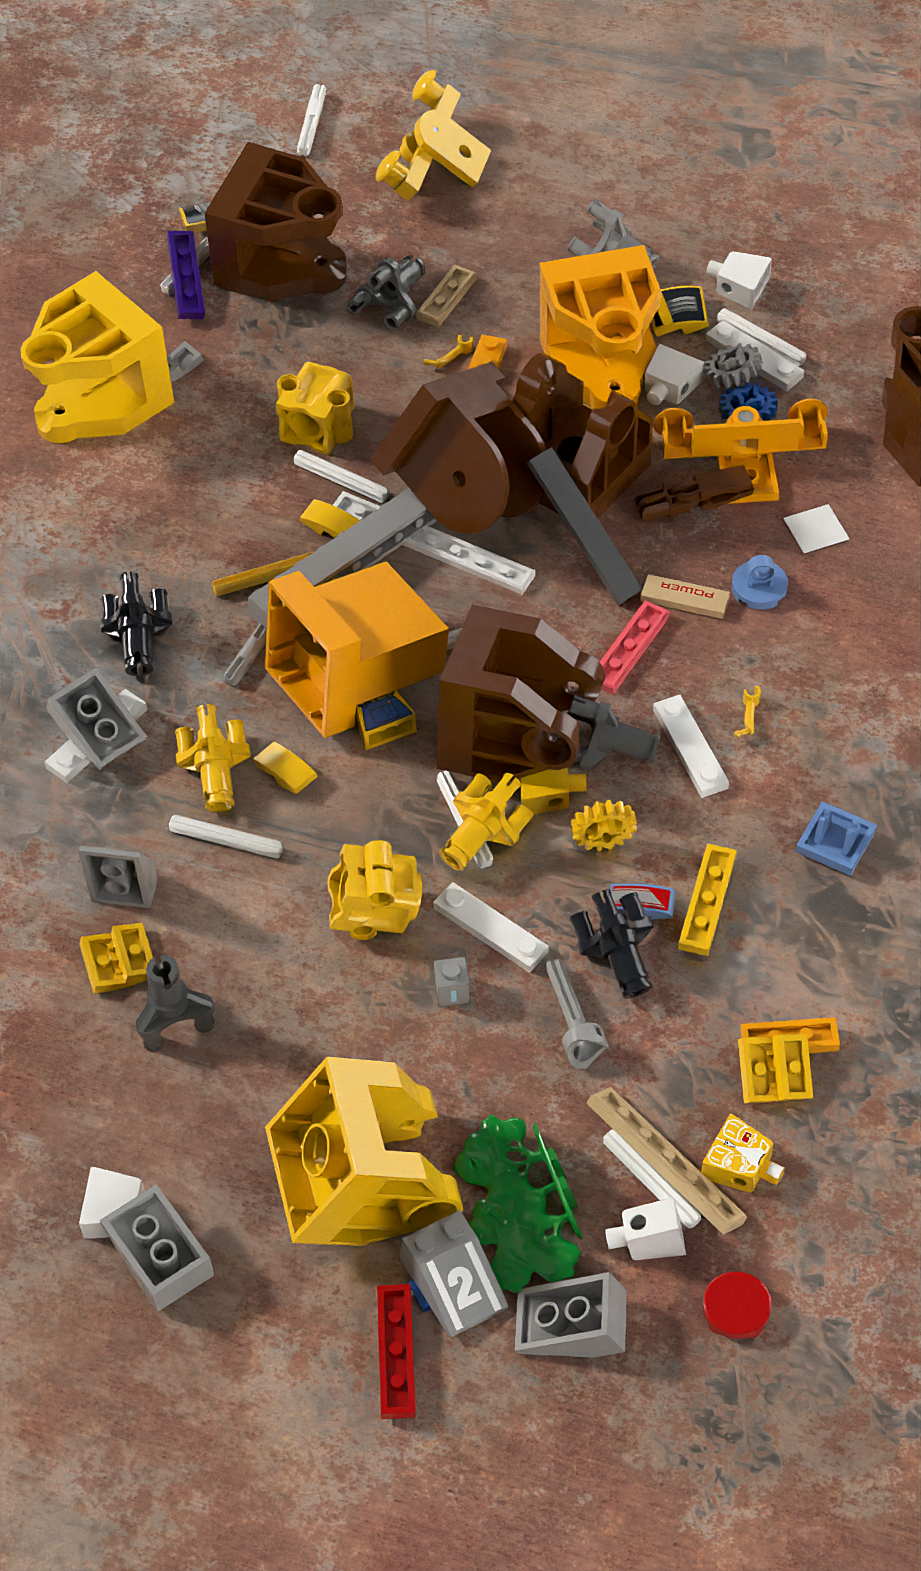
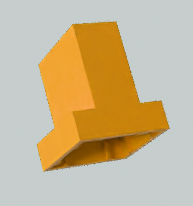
(349, 642)

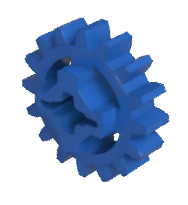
(751, 396)

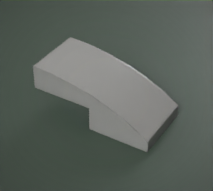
(183, 360)

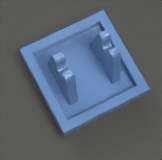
(836, 838)

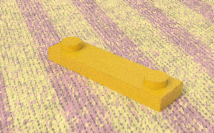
(707, 900)

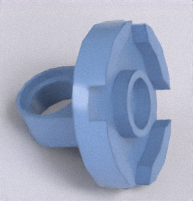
(759, 583)

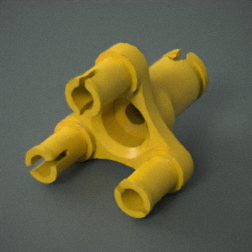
(213, 756)
(484, 820)

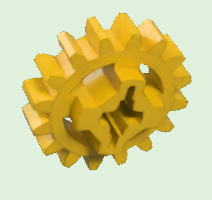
(603, 825)

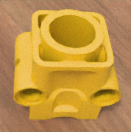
(315, 407)
(373, 890)

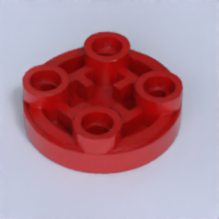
(737, 1305)

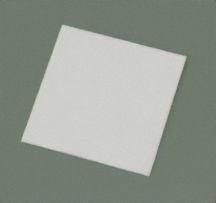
(816, 528)

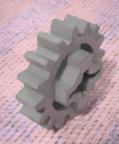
(733, 365)

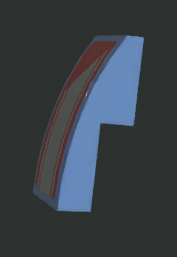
(655, 900)

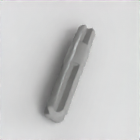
(246, 656)

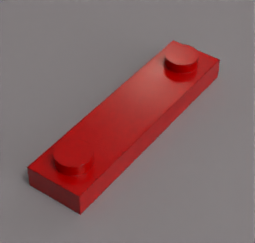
(396, 1351)

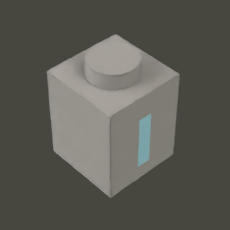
(451, 981)

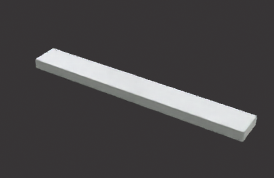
(452, 550)

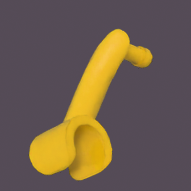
(463, 347)
(750, 702)

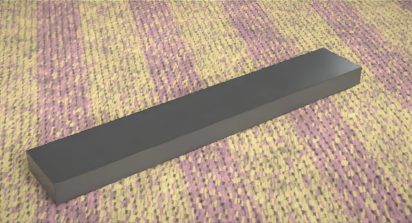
(584, 526)

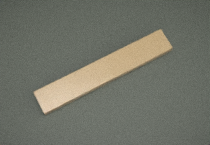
(667, 1160)

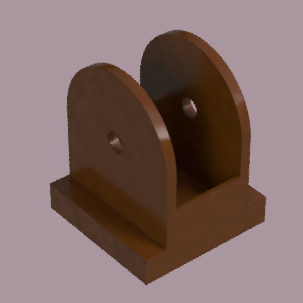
(454, 447)

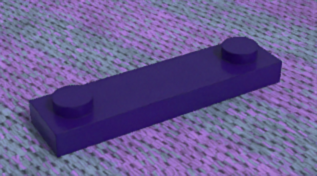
(185, 275)

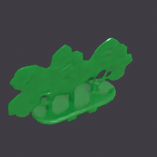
(514, 1210)

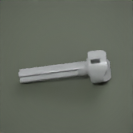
(583, 1040)

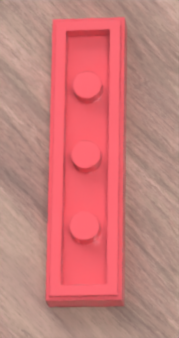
(632, 644)

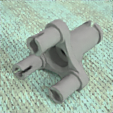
(614, 235)

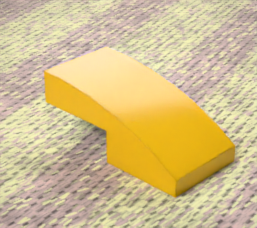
(328, 518)
(286, 767)

